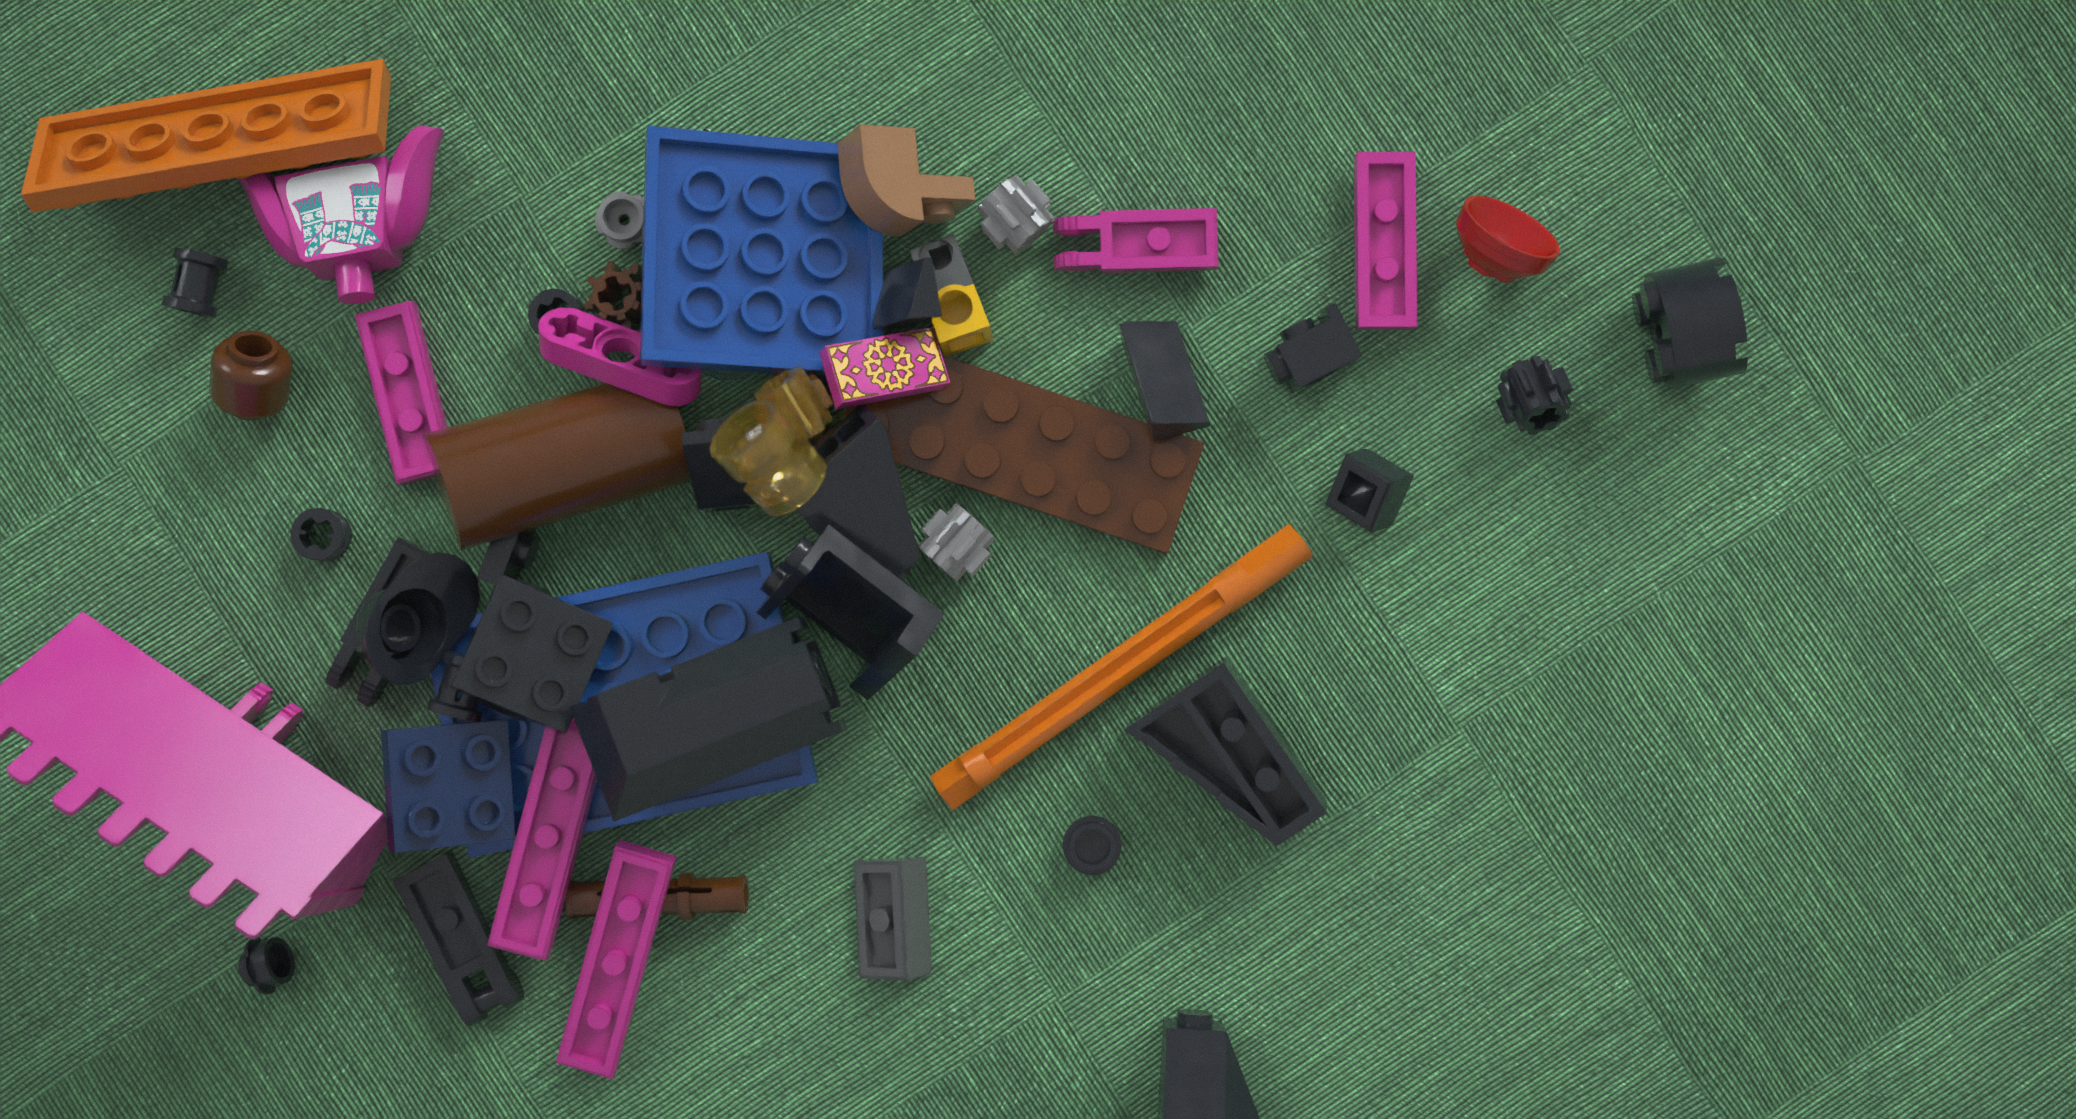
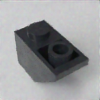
(710, 482)

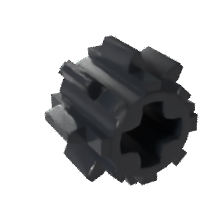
(1534, 395)

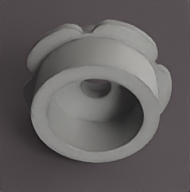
(609, 215)

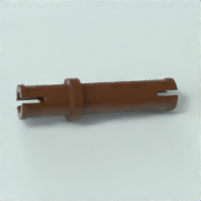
(684, 896)

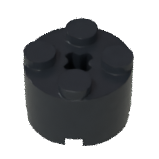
(1691, 323)

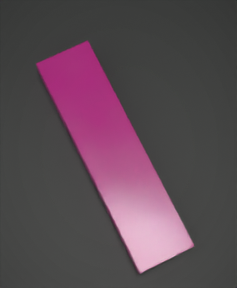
(545, 846)
(616, 959)

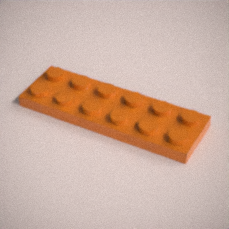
(208, 136)

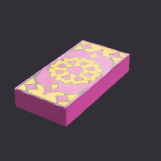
(884, 367)

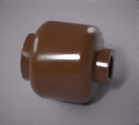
(250, 375)

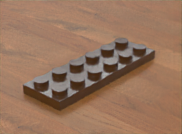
(1044, 453)

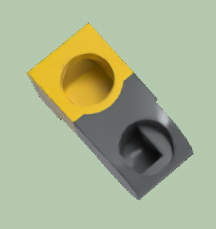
(963, 316)

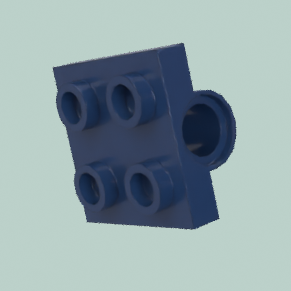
(447, 785)

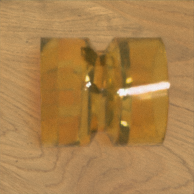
(766, 452)

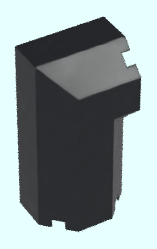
(708, 718)

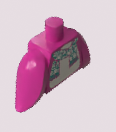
(350, 214)

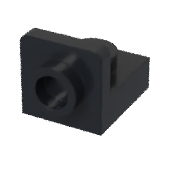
(509, 556)

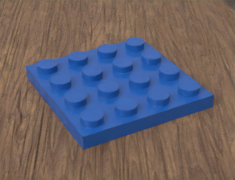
(751, 254)

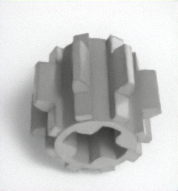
(1015, 214)
(956, 542)

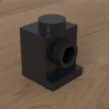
(1312, 350)

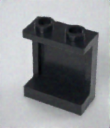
(855, 604)

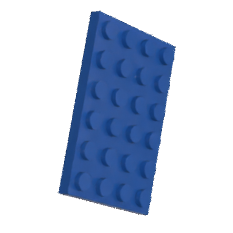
(656, 627)

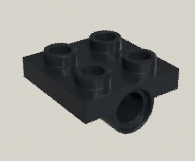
(531, 655)

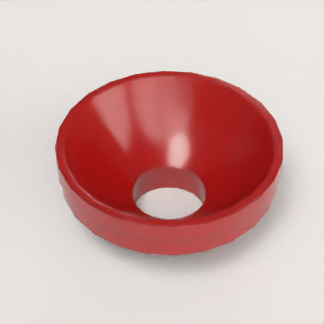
(1504, 240)

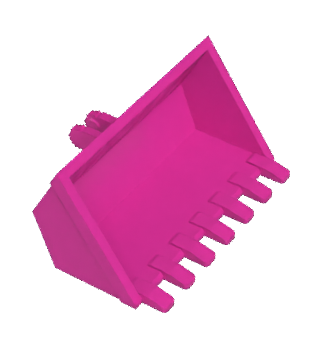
(192, 774)

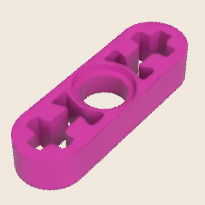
(582, 341)

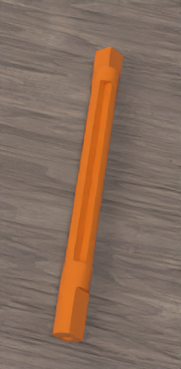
(1121, 666)

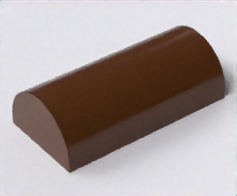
(555, 461)

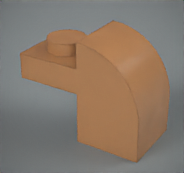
(885, 184)

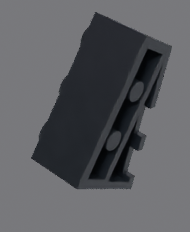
(1234, 751)

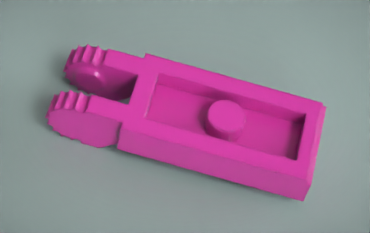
(1143, 241)

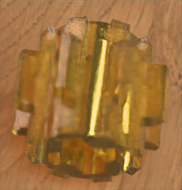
(800, 400)

